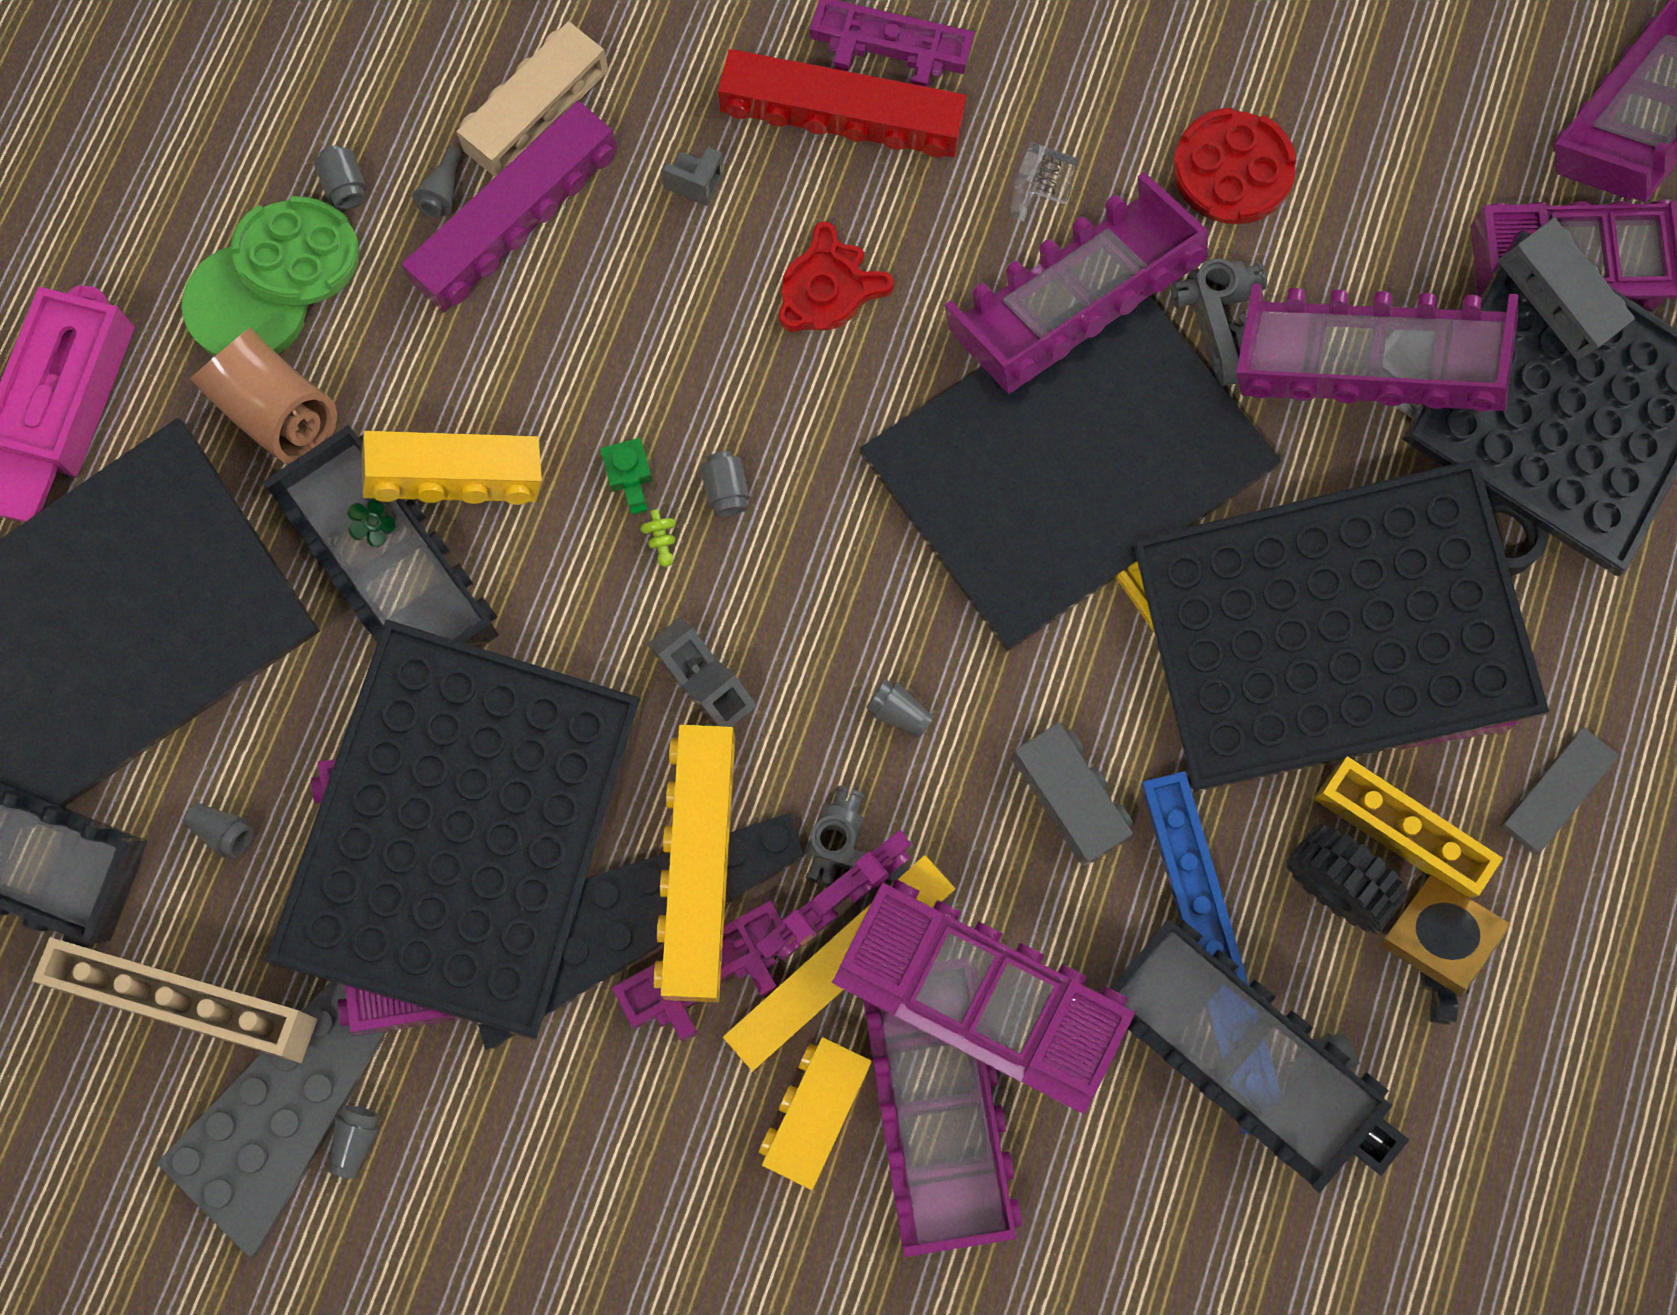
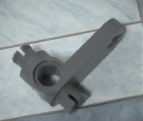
(1210, 308)
(841, 817)

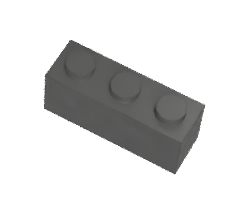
(1566, 289)
(1073, 794)

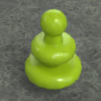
(660, 540)

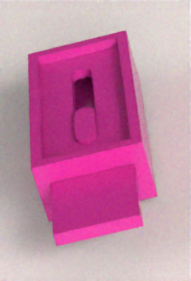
(56, 392)

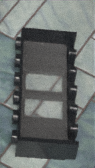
(402, 578)
(63, 868)
(1249, 1054)

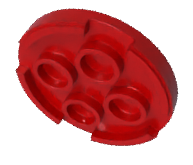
(1234, 166)

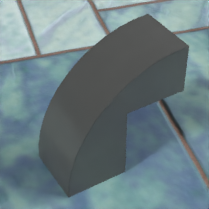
(700, 675)

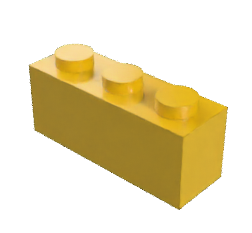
(814, 1112)

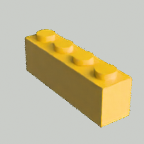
(450, 467)
(1407, 828)

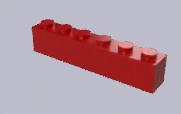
(841, 103)

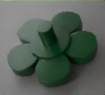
(370, 522)

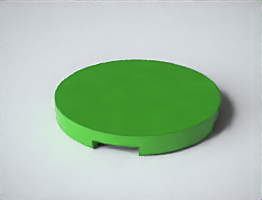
(295, 251)
(222, 308)

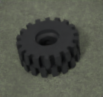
(1347, 878)

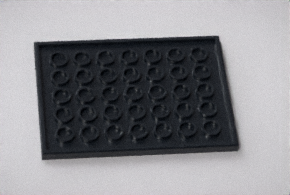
(1051, 484)
(131, 616)
(1338, 626)
(455, 831)

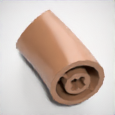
(267, 398)

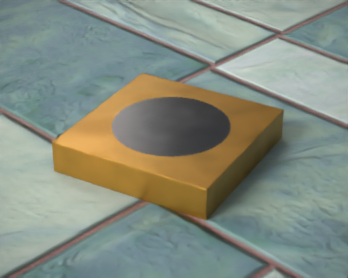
(1446, 935)

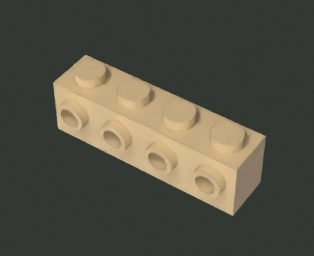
(532, 98)

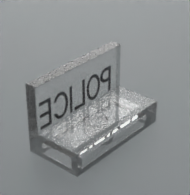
(1044, 174)

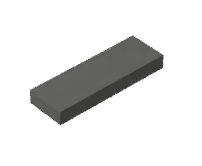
(1559, 791)

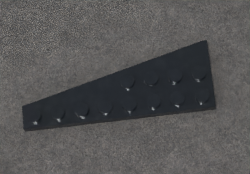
(622, 908)

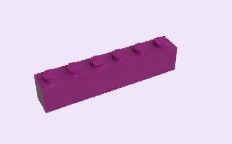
(511, 207)

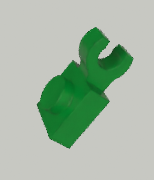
(627, 470)

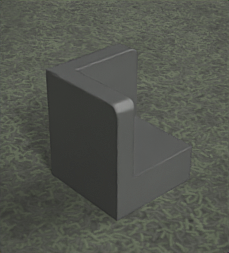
(694, 176)

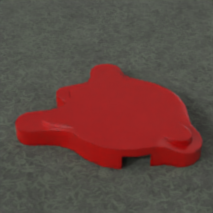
(827, 286)

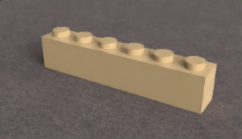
(175, 1000)

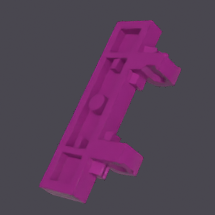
(861, 29)
(820, 911)
(739, 956)

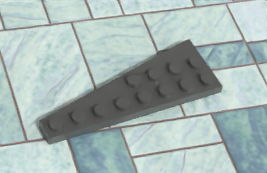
(267, 1127)

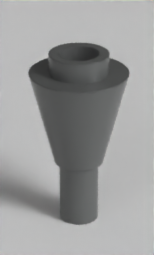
(436, 191)

